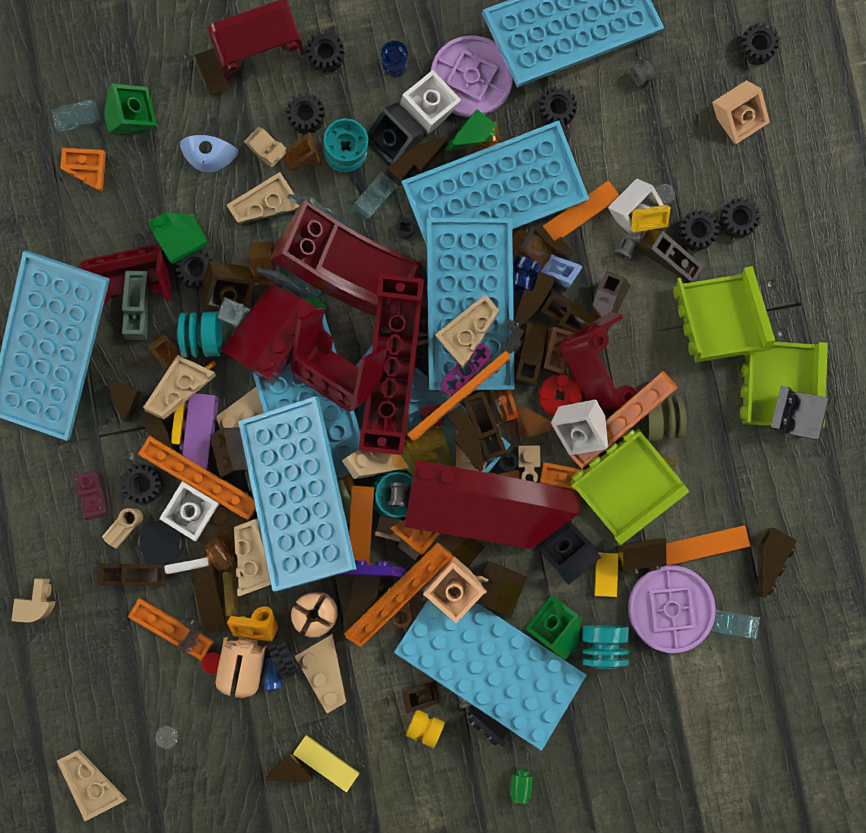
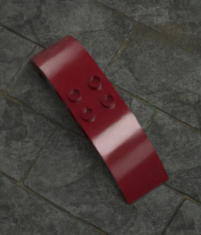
(398, 331)

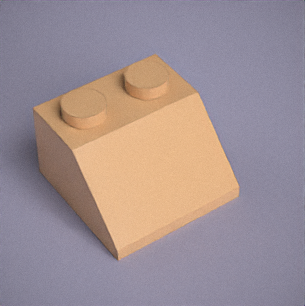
(741, 111)
(454, 589)

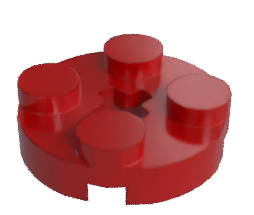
(562, 384)

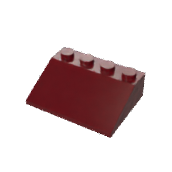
(268, 333)

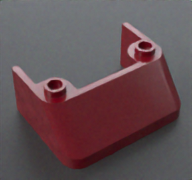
(253, 34)
(115, 265)
(582, 358)
(328, 372)

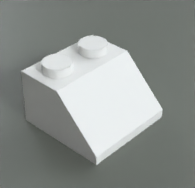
(430, 101)
(636, 196)
(581, 427)
(189, 511)

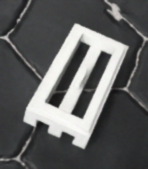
(188, 565)

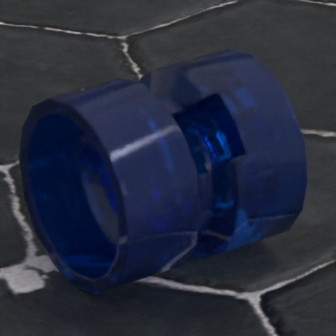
(394, 58)
(524, 272)

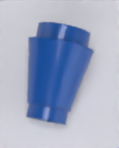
(270, 677)

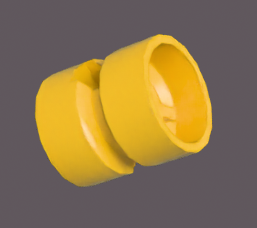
(425, 728)

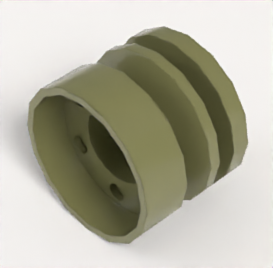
(669, 417)

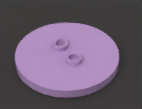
(474, 73)
(671, 609)

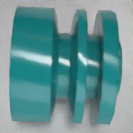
(345, 134)
(196, 335)
(381, 494)
(605, 646)

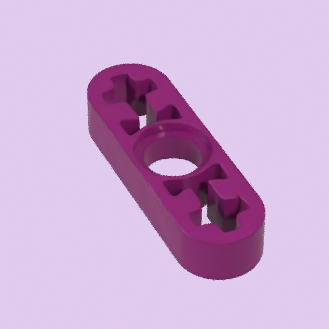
(458, 385)

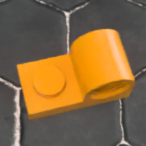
(260, 626)

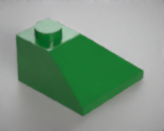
(128, 109)
(472, 133)
(177, 235)
(556, 627)

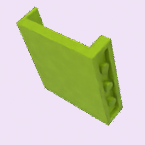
(724, 316)
(786, 364)
(629, 485)

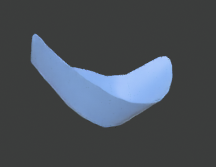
(219, 157)

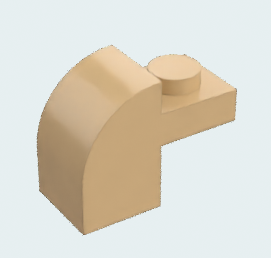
(265, 146)
(36, 608)

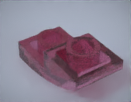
(91, 495)

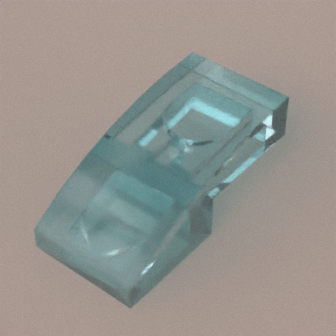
(75, 114)
(374, 195)
(232, 312)
(735, 624)

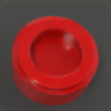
(211, 662)

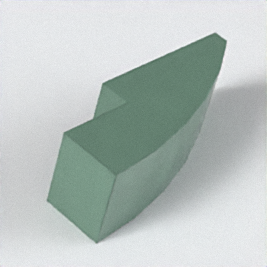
(135, 305)

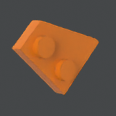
(85, 165)
(417, 539)

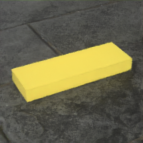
(326, 763)

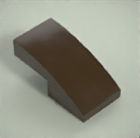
(211, 71)
(558, 246)

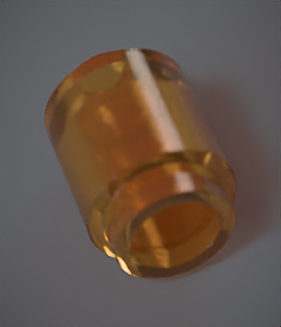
(219, 555)

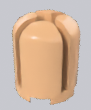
(302, 618)
(250, 667)

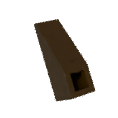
(609, 295)
(531, 354)
(772, 555)

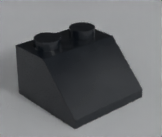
(395, 132)
(568, 552)

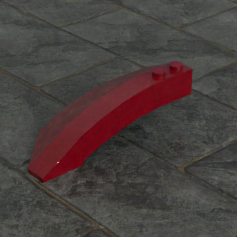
(341, 260)
(487, 505)

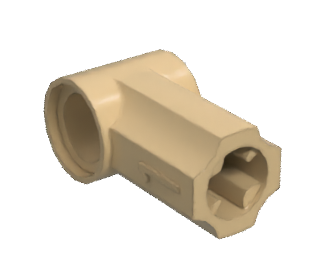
(122, 528)

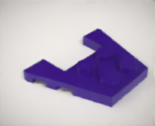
(379, 569)

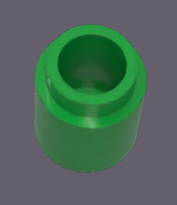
(521, 786)

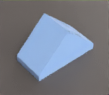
(563, 271)

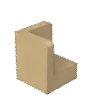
(383, 528)

